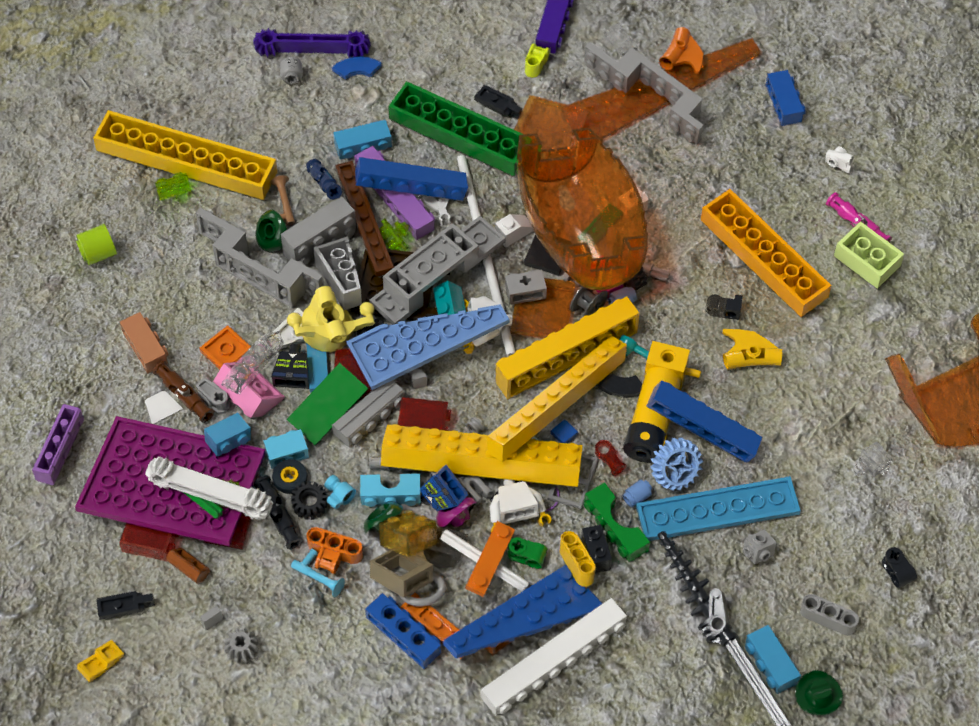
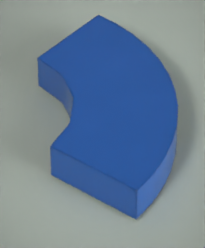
(356, 66)

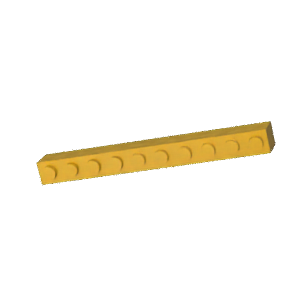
(556, 399)

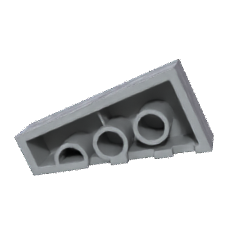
(338, 269)

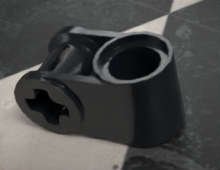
(898, 567)

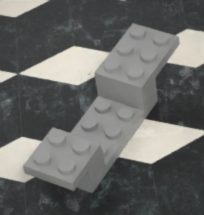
(634, 66)
(231, 255)
(430, 263)

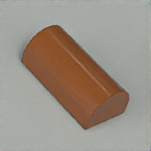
(188, 565)

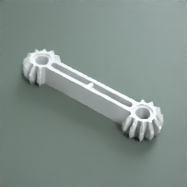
(250, 501)

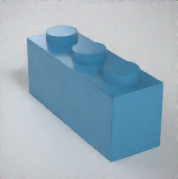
(357, 139)
(772, 659)

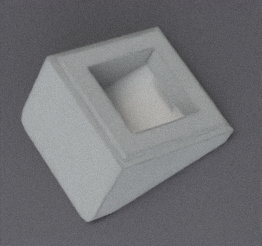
(417, 378)

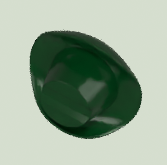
(269, 231)
(381, 514)
(818, 693)

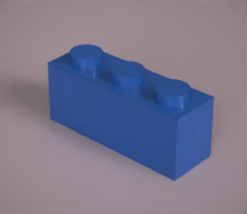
(785, 97)

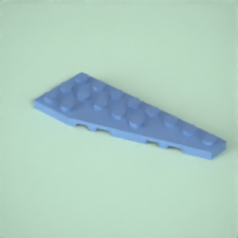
(402, 347)

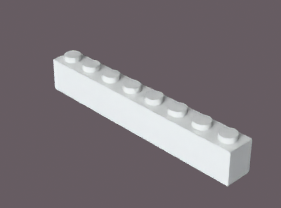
(553, 657)

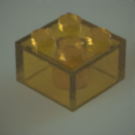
(408, 533)

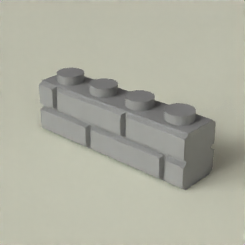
(367, 413)

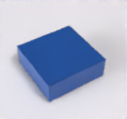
(564, 432)

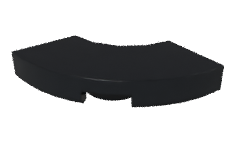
(620, 386)

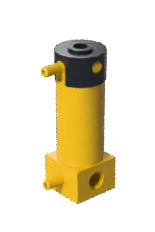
(648, 427)

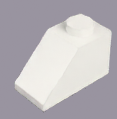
(513, 228)

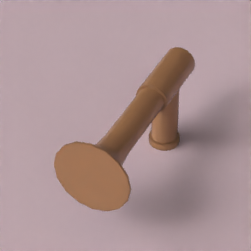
(280, 182)

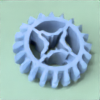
(674, 457)

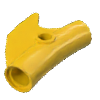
(750, 350)

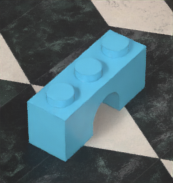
(374, 493)

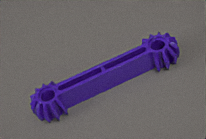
(271, 42)

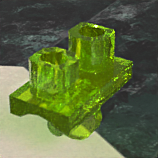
(173, 186)
(400, 229)

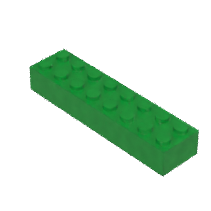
(456, 127)

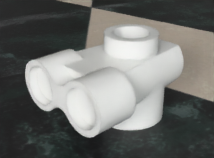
(840, 159)

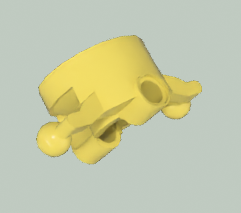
(330, 335)

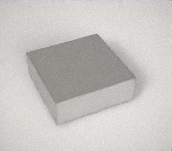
(211, 617)

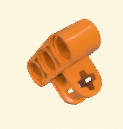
(330, 557)

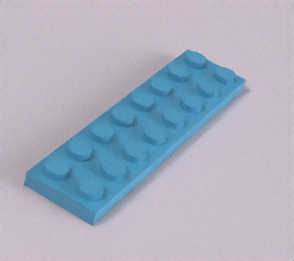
(718, 508)

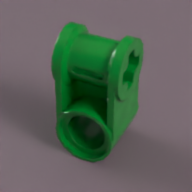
(529, 552)

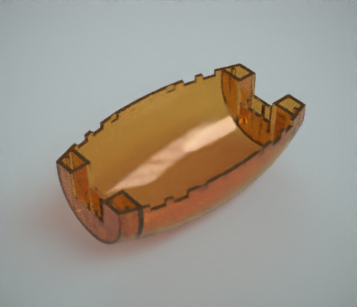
(583, 208)

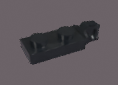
(498, 101)
(123, 604)

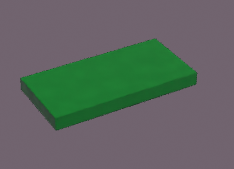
(327, 404)

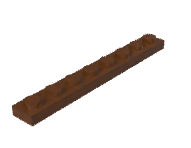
(365, 219)

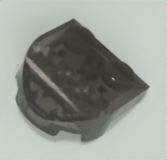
(441, 553)

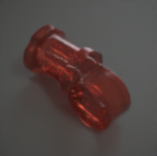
(610, 458)

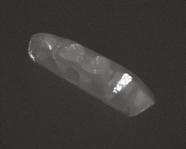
(253, 362)

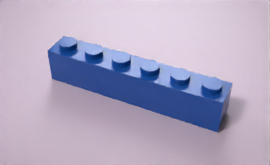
(411, 179)
(704, 421)

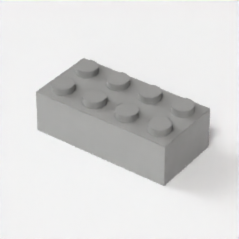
(324, 226)

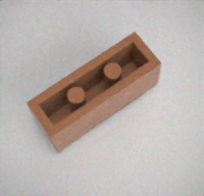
(143, 341)

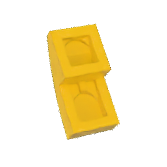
(100, 661)

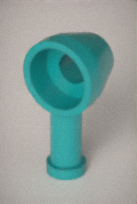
(632, 346)

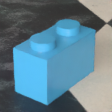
(227, 434)

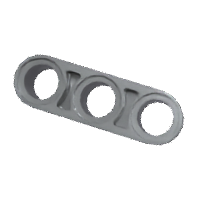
(824, 606)

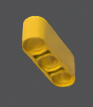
(577, 558)

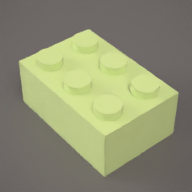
(868, 254)

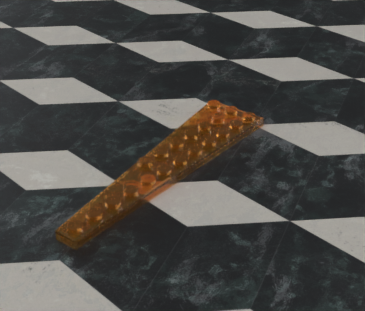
(618, 109)

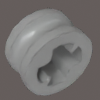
(475, 426)

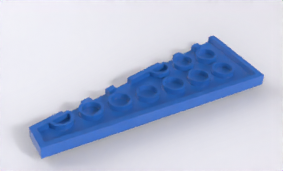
(534, 610)

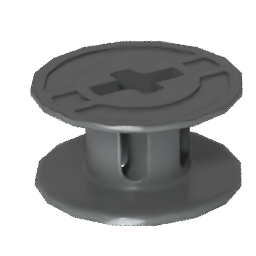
(588, 301)

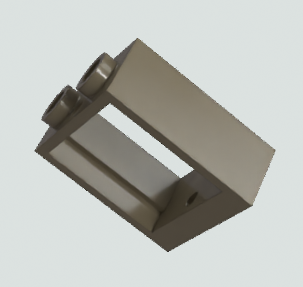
(419, 572)

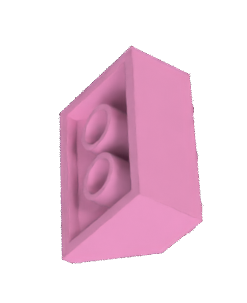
(256, 398)

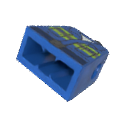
(443, 490)

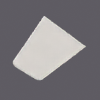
(161, 406)

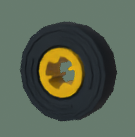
(290, 467)

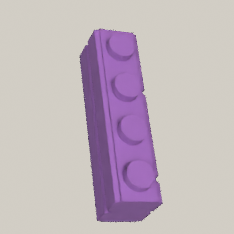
(58, 444)

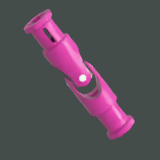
(849, 212)

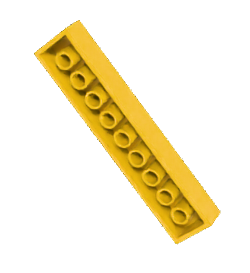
(185, 153)
(468, 455)

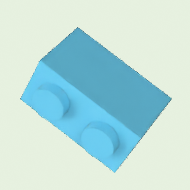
(286, 446)

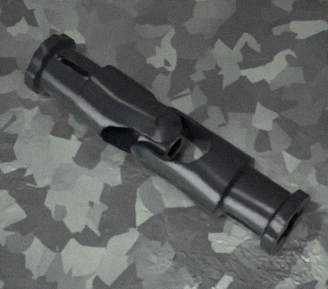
(286, 525)

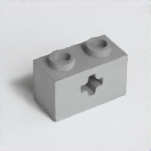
(525, 287)

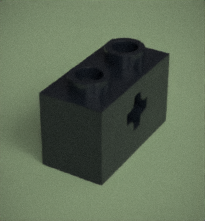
(597, 547)

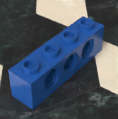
(421, 654)

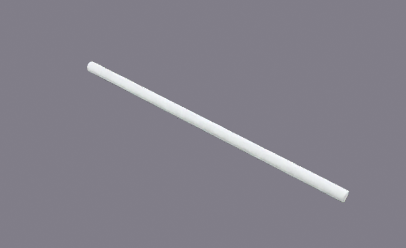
(487, 261)

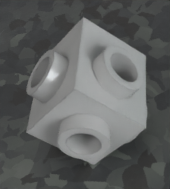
(759, 546)

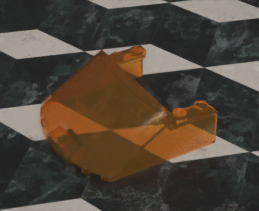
(945, 403)

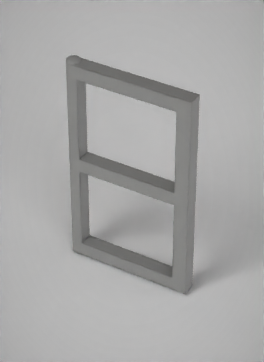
(582, 481)

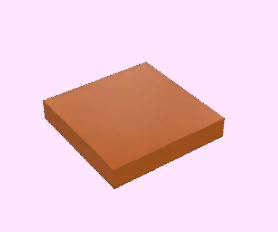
(224, 347)

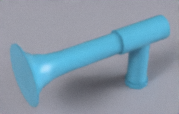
(335, 585)

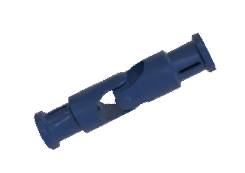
(324, 179)

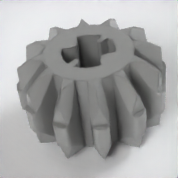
(241, 652)

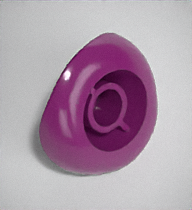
(455, 515)

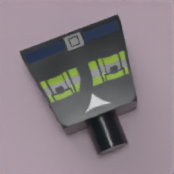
(291, 369)

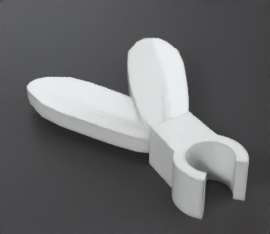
(439, 206)

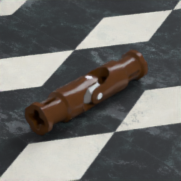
(176, 384)

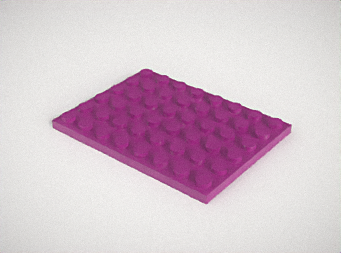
(123, 493)

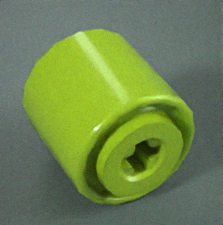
(95, 244)

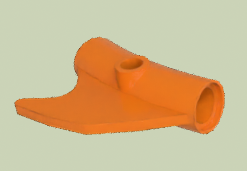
(682, 51)

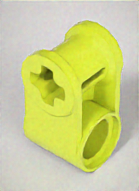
(535, 60)

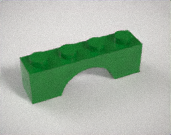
(630, 541)

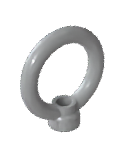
(431, 599)

